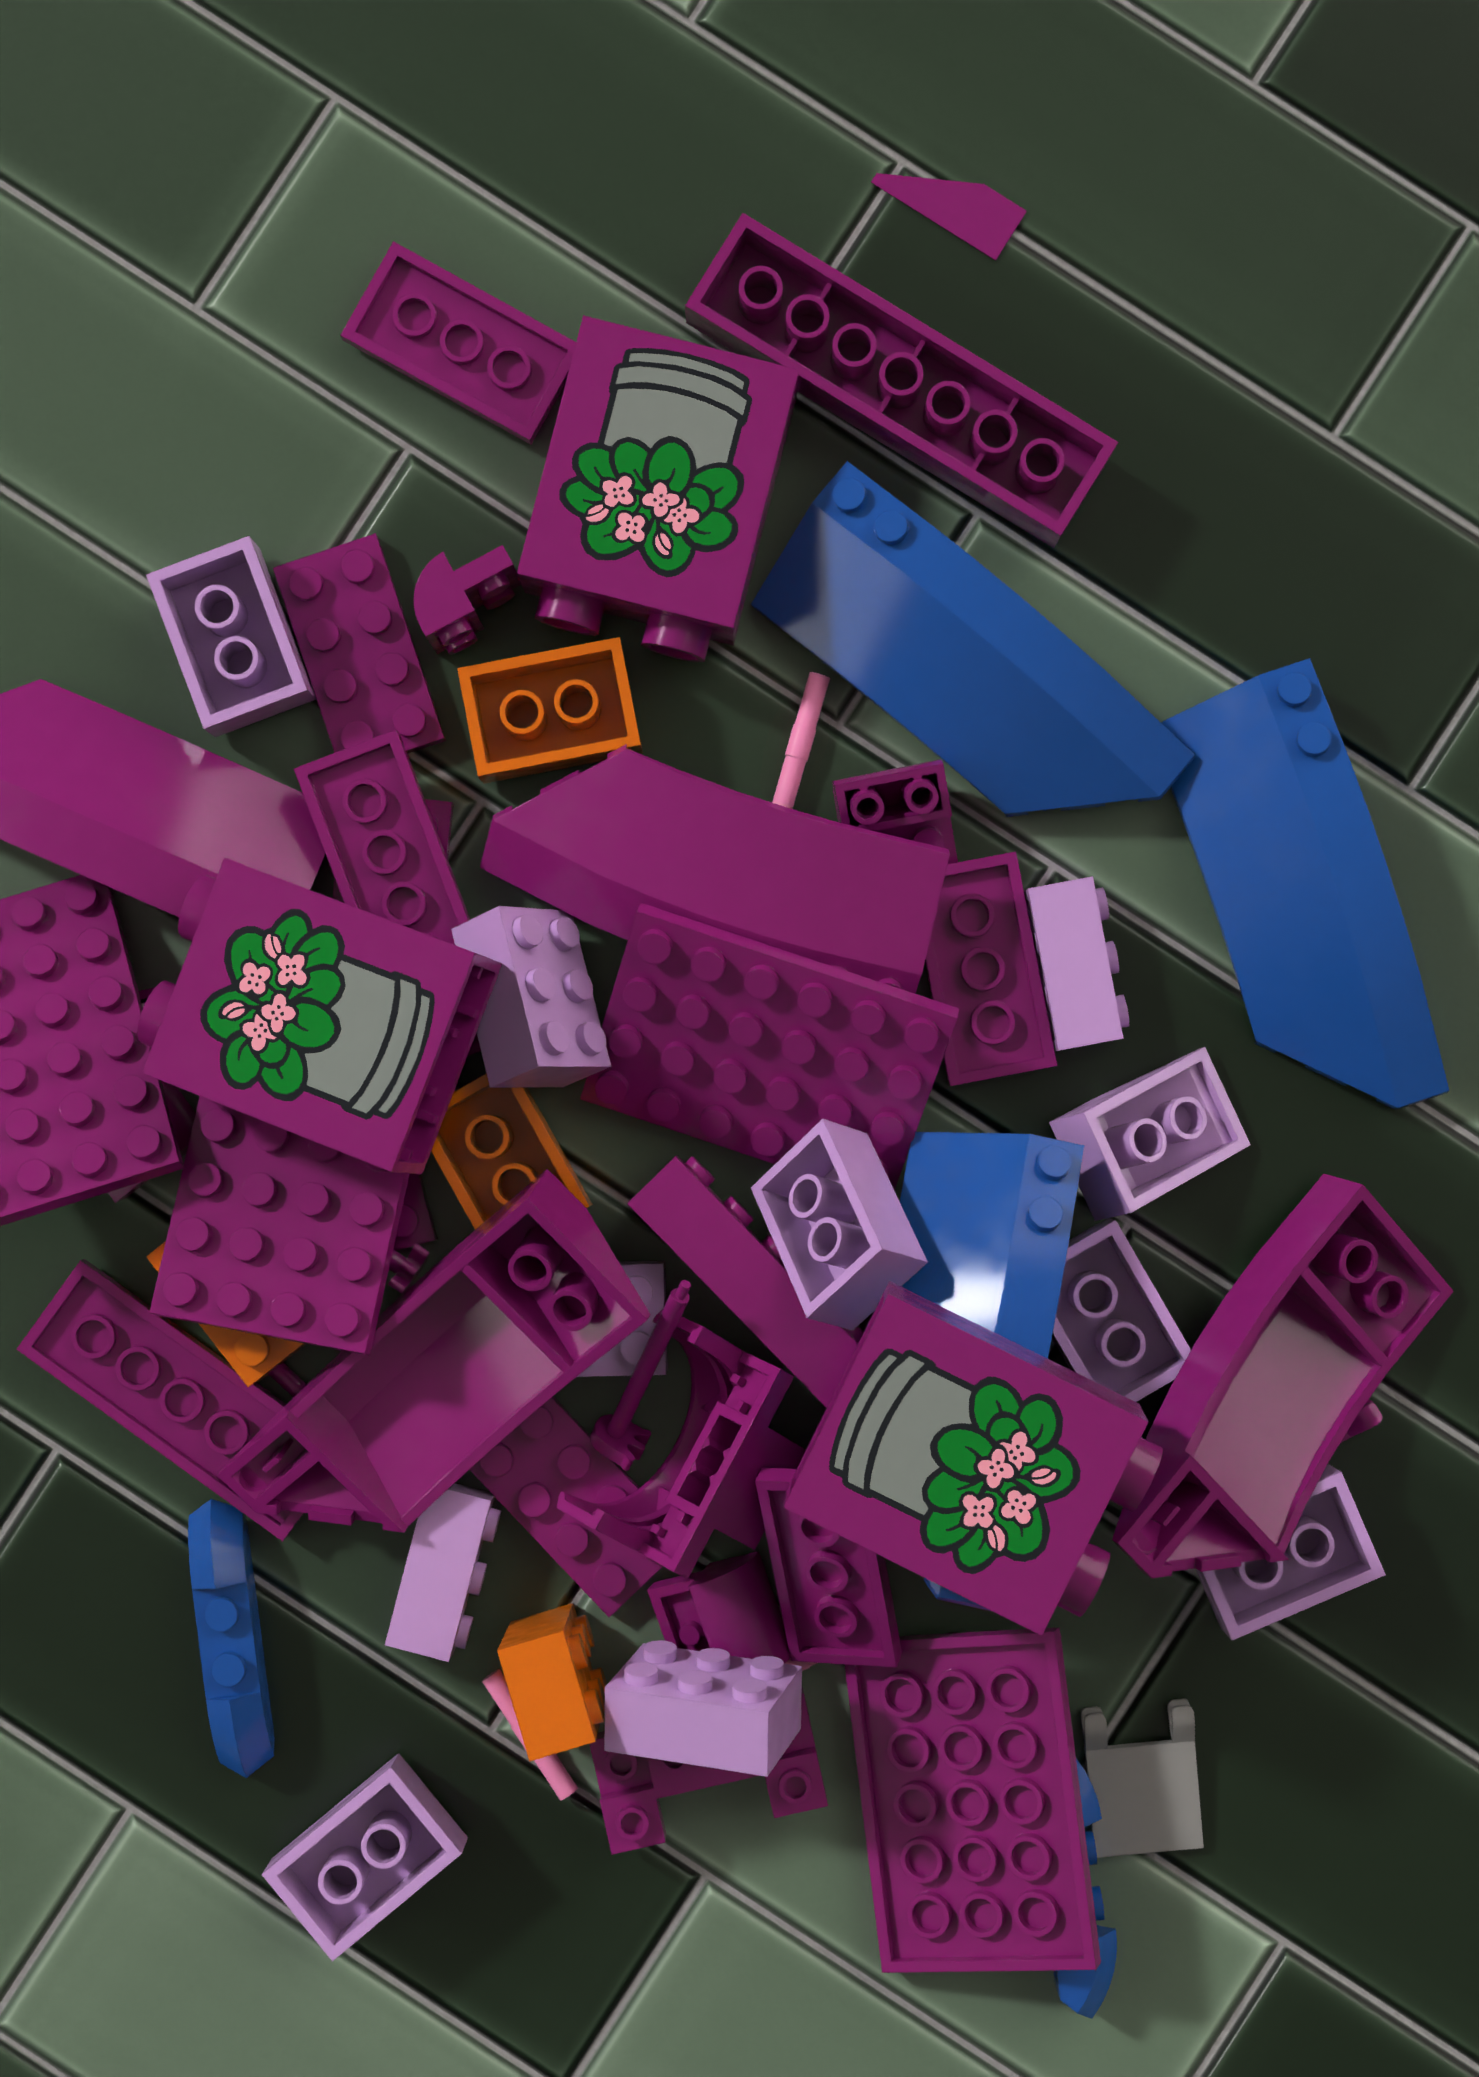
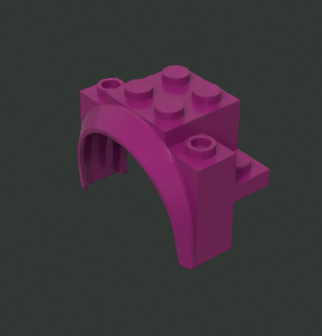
(712, 1465)

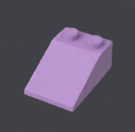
(1152, 1134)

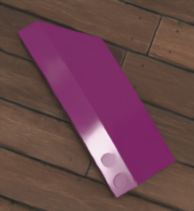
(138, 801)
(723, 859)
(447, 1370)
(1269, 1393)

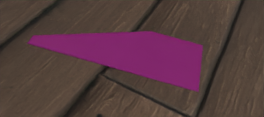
(962, 208)

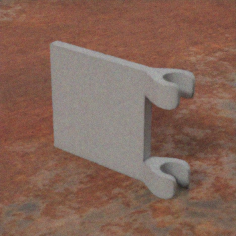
(1144, 1787)

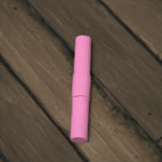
(801, 740)
(549, 1766)

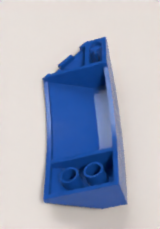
(961, 658)
(1305, 888)
(994, 1233)

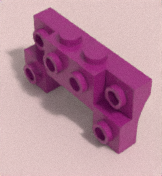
(634, 1784)

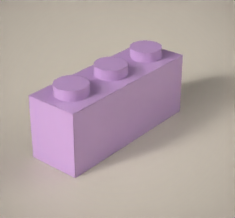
(1076, 963)
(442, 1573)

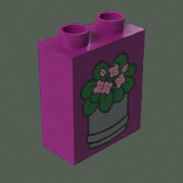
(656, 487)
(316, 1016)
(973, 1461)

